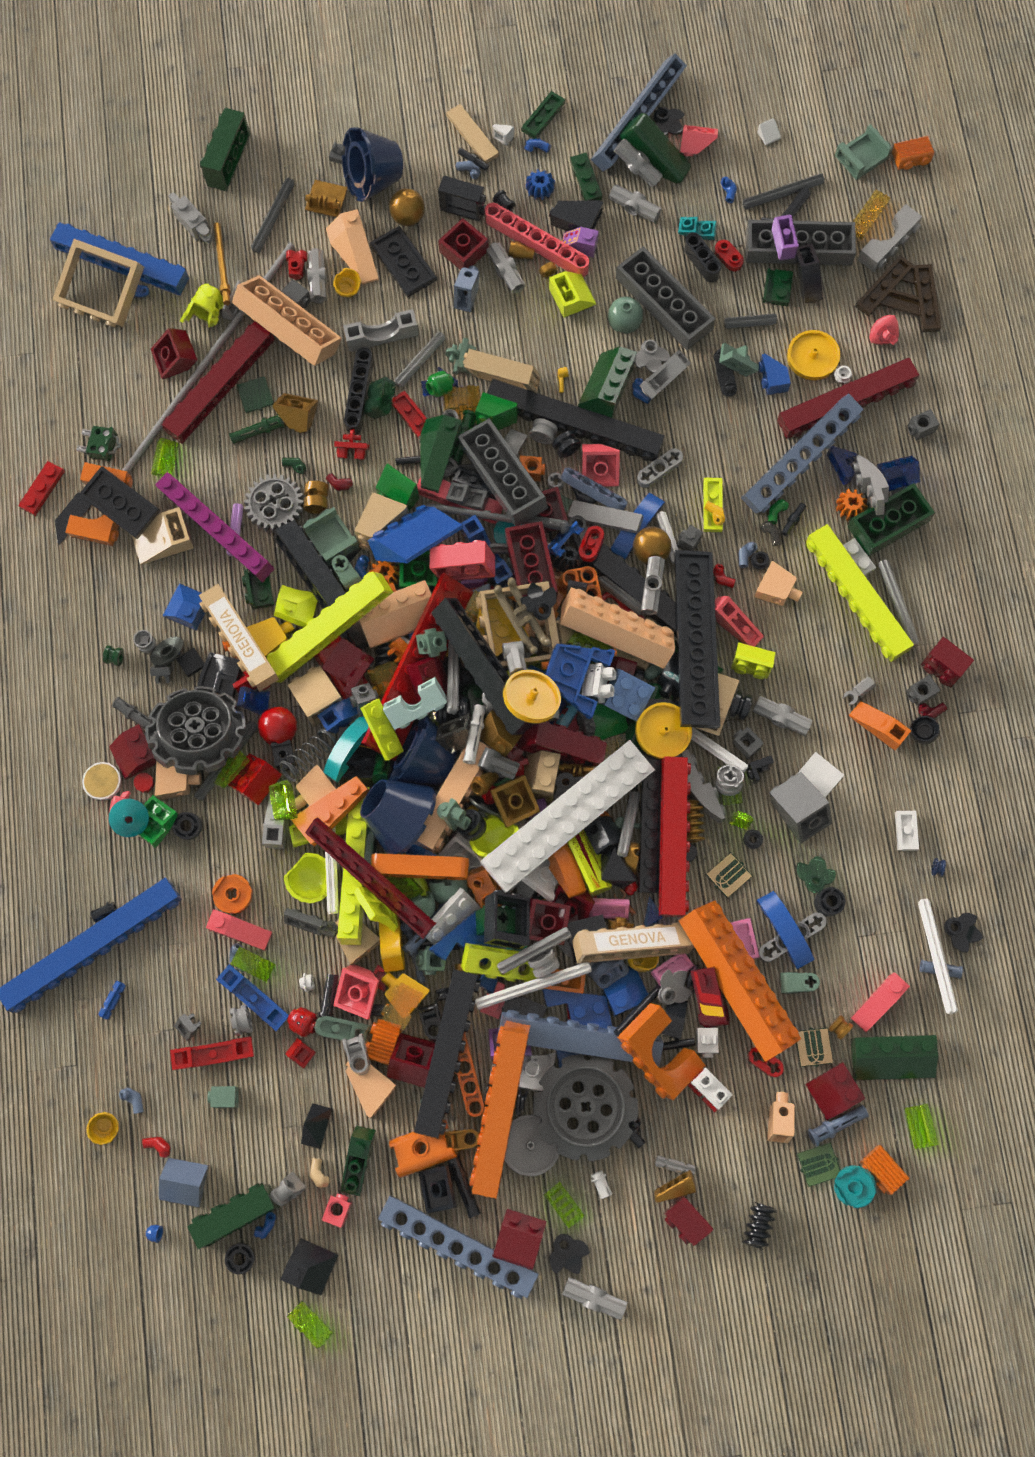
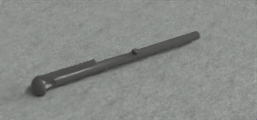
(549, 523)

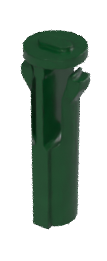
(381, 768)

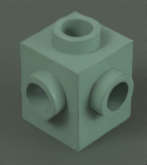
(431, 642)
(429, 962)

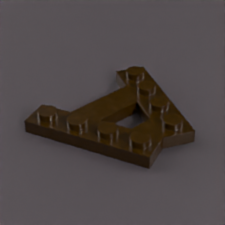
(922, 305)

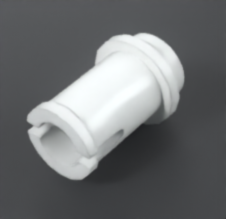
(601, 1184)

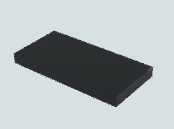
(403, 261)
(119, 502)

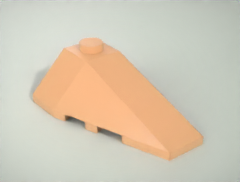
(350, 241)

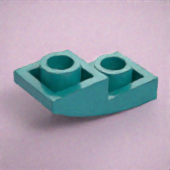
(705, 229)

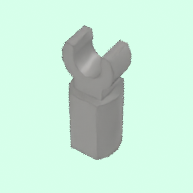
(860, 690)

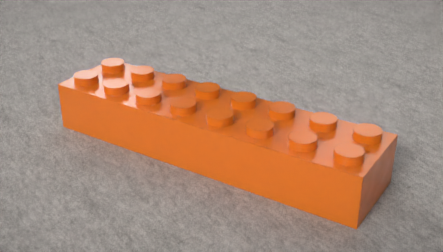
(740, 980)
(500, 1110)

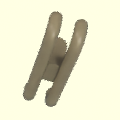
(521, 617)

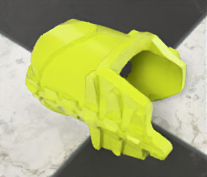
(205, 305)

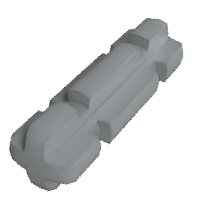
(674, 1165)

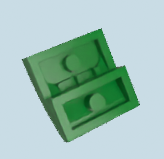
(608, 722)
(160, 821)

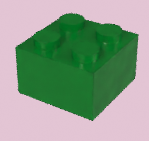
(417, 571)

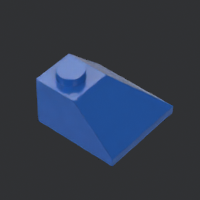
(185, 607)
(625, 993)

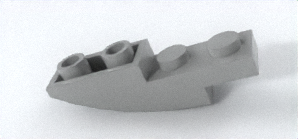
(872, 482)
(704, 793)

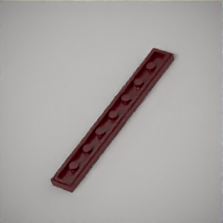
(370, 878)

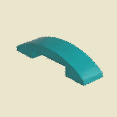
(344, 749)

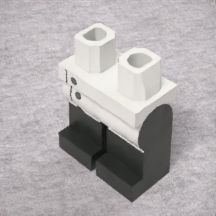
(595, 683)

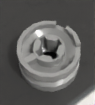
(543, 431)
(732, 786)
(544, 963)
(241, 1020)

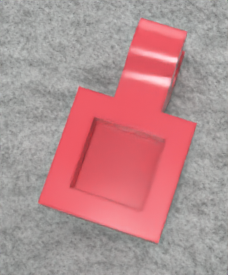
(495, 1010)

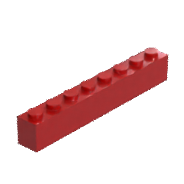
(674, 836)

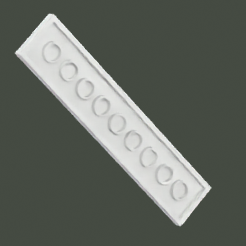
(567, 816)

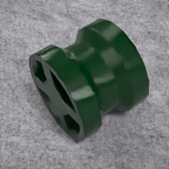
(113, 655)

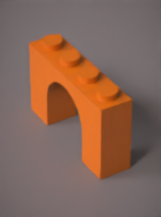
(101, 529)
(638, 1042)

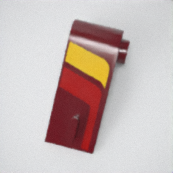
(709, 998)

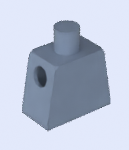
(467, 280)

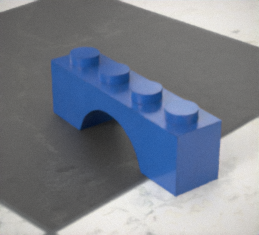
(473, 531)

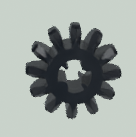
(568, 561)

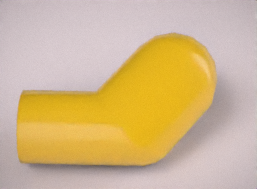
(717, 513)

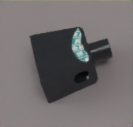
(669, 678)

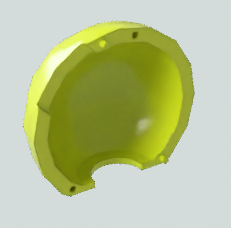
(494, 836)
(307, 879)

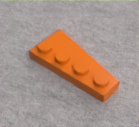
(332, 807)

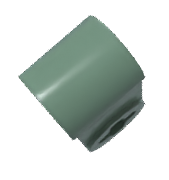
(347, 575)
(795, 982)

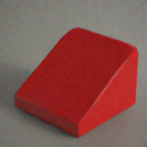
(300, 1053)

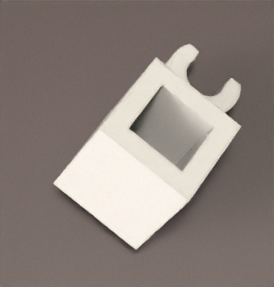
(707, 1042)

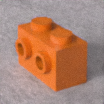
(481, 884)

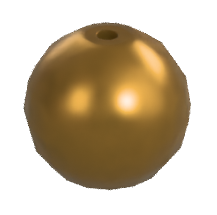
(406, 207)
(650, 543)

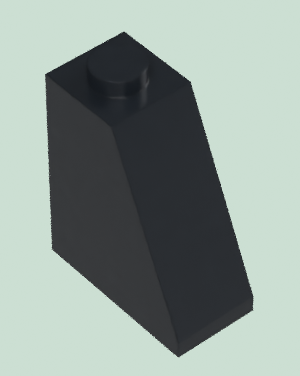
(576, 214)
(809, 274)

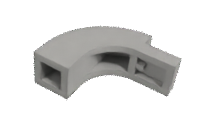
(665, 374)

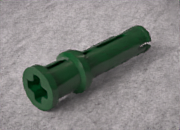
(265, 423)
(467, 423)

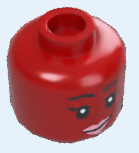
(302, 1021)

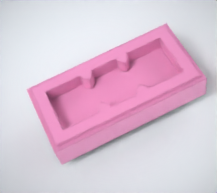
(610, 908)
(745, 932)
(674, 964)

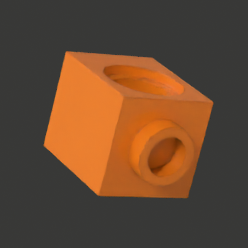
(531, 461)

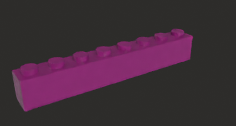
(215, 527)

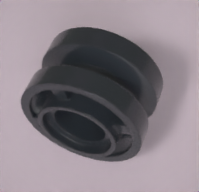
(566, 444)
(740, 705)
(196, 827)
(476, 827)
(837, 898)
(239, 1268)

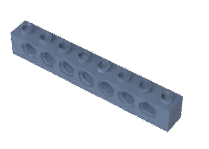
(849, 408)
(395, 1206)

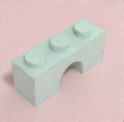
(401, 714)

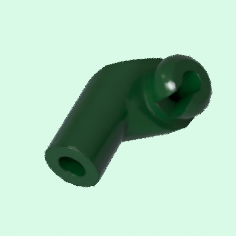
(296, 463)

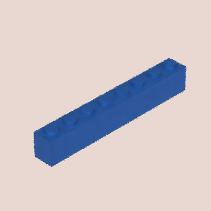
(155, 272)

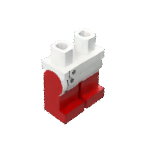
(711, 1088)

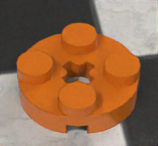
(221, 896)

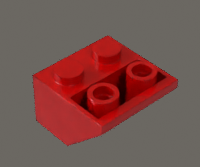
(255, 779)

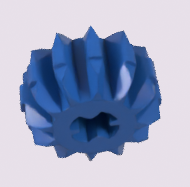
(540, 184)

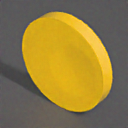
(813, 355)
(531, 696)
(660, 731)

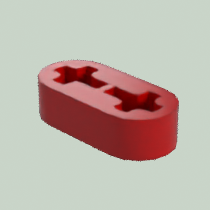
(763, 1065)

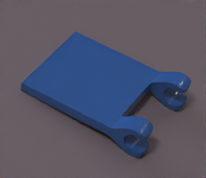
(555, 545)

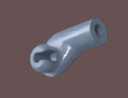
(132, 1097)

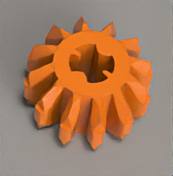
(847, 499)
(390, 569)

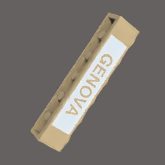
(239, 638)
(631, 943)

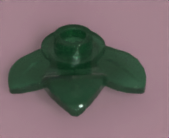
(815, 871)

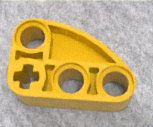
(391, 948)

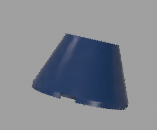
(370, 163)
(423, 757)
(397, 813)

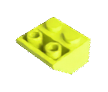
(570, 293)
(753, 661)

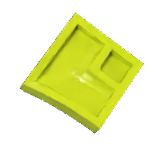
(295, 605)
(375, 908)

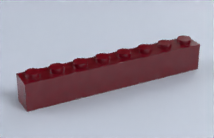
(217, 382)
(864, 390)

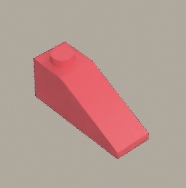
(736, 622)
(238, 930)
(880, 1002)

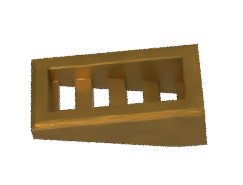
(676, 1188)

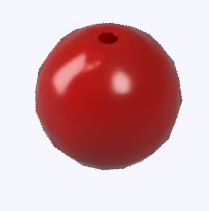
(277, 725)

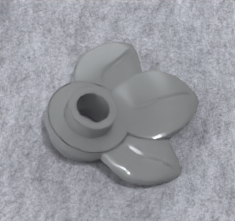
(651, 359)
(674, 985)

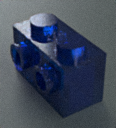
(900, 472)

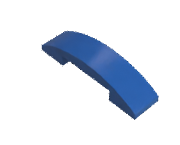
(648, 508)
(786, 929)
(253, 997)

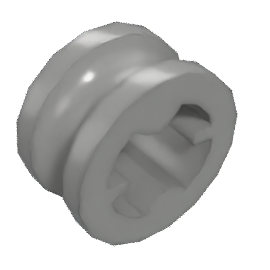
(552, 476)

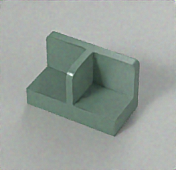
(738, 359)

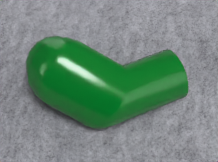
(774, 509)

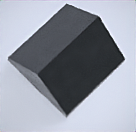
(438, 1189)

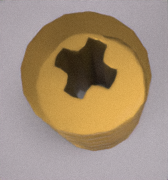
(693, 817)

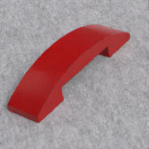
(212, 1053)

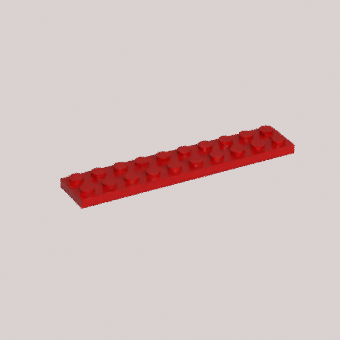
(400, 682)

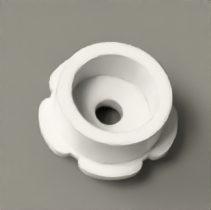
(843, 370)
(307, 983)

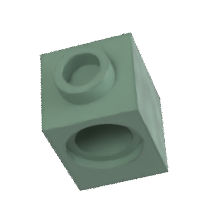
(223, 1097)

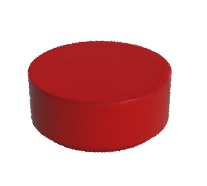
(144, 782)

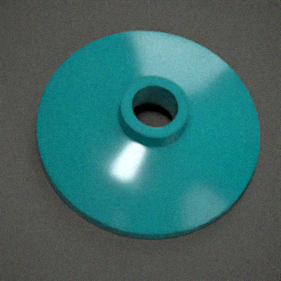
(130, 808)

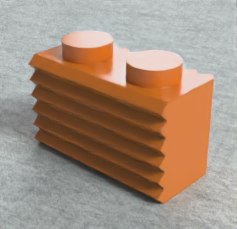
(913, 153)
(382, 1041)
(885, 1170)

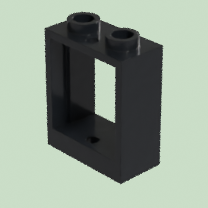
(462, 198)
(522, 920)

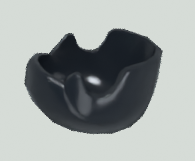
(924, 730)

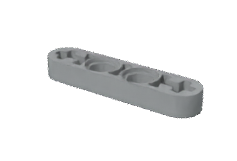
(809, 920)

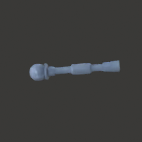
(409, 934)

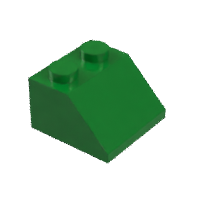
(498, 410)
(397, 487)

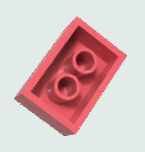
(463, 560)

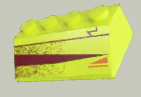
(588, 863)

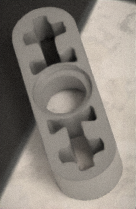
(655, 476)

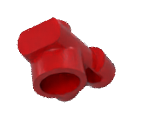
(296, 263)

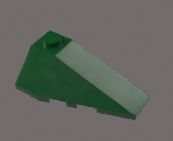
(436, 449)

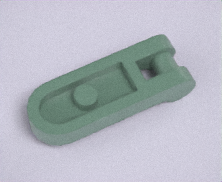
(340, 1028)

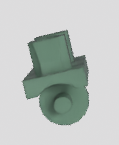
(458, 354)
(453, 815)

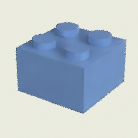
(629, 695)

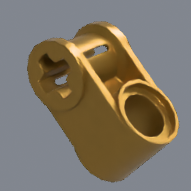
(458, 1139)

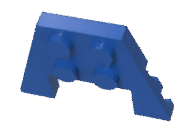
(568, 669)
(465, 933)
(582, 1008)

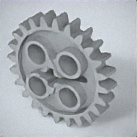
(266, 490)

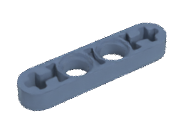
(593, 489)

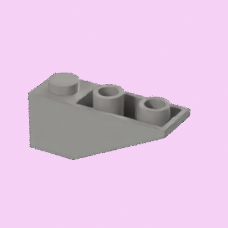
(273, 831)

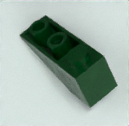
(357, 1160)

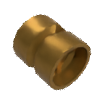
(316, 497)

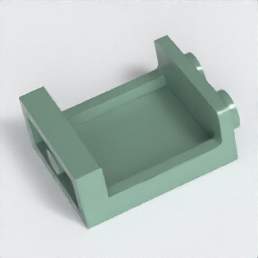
(863, 152)
(330, 535)

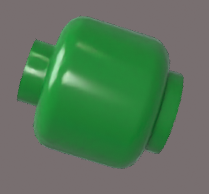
(439, 384)

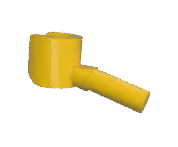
(562, 373)

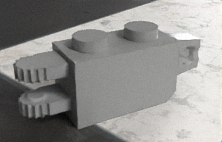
(190, 218)

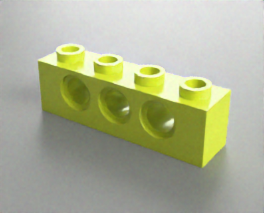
(475, 953)

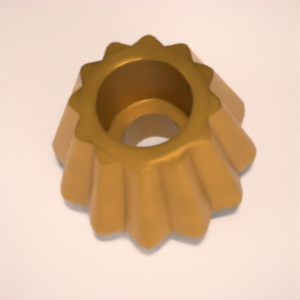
(619, 922)

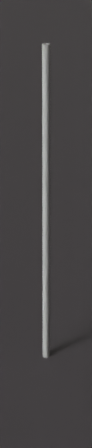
(200, 369)

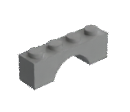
(876, 252)
(400, 327)

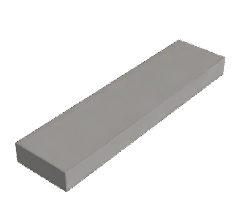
(607, 516)

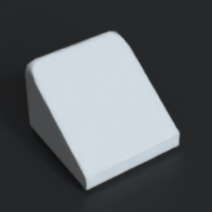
(769, 131)
(503, 133)

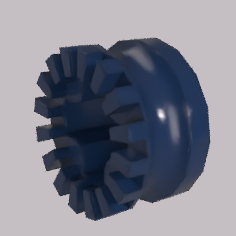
(939, 867)

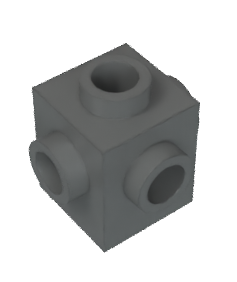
(362, 695)

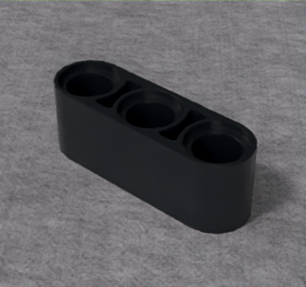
(704, 264)

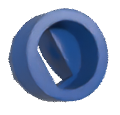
(154, 1233)

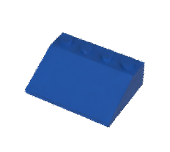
(413, 535)

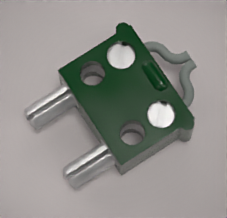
(100, 443)

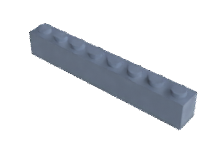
(644, 103)
(575, 1037)

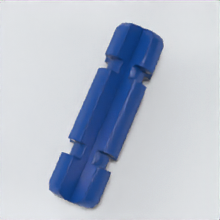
(112, 1000)

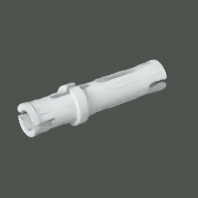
(474, 734)

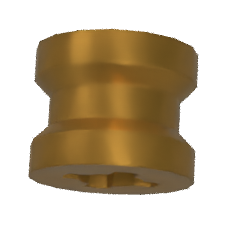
(840, 1027)

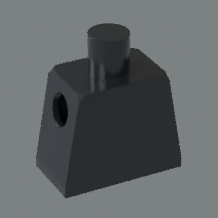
(603, 834)

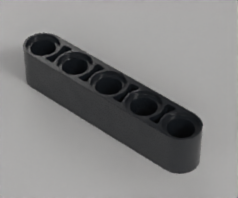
(358, 383)

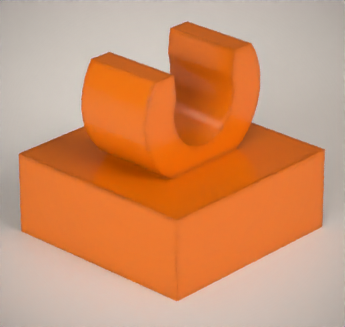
(398, 647)

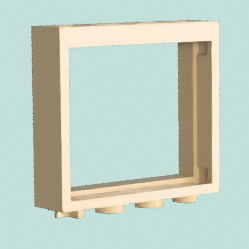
(126, 296)
(493, 367)
(550, 622)

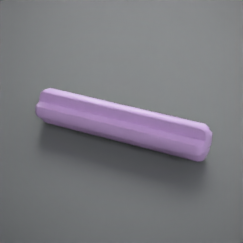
(236, 519)

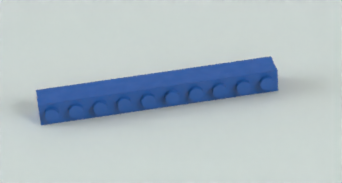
(88, 945)

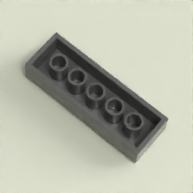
(831, 240)
(665, 298)
(502, 472)

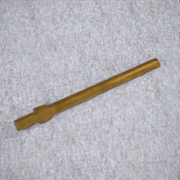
(225, 289)

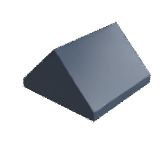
(182, 1182)

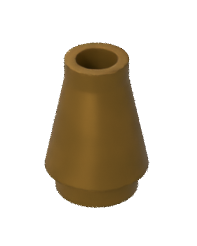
(519, 250)
(481, 784)

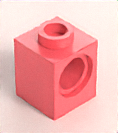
(333, 1219)

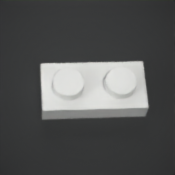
(859, 557)
(906, 831)

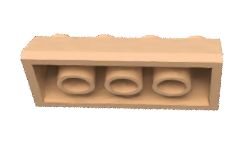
(395, 615)

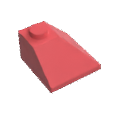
(696, 139)
(601, 464)
(356, 991)

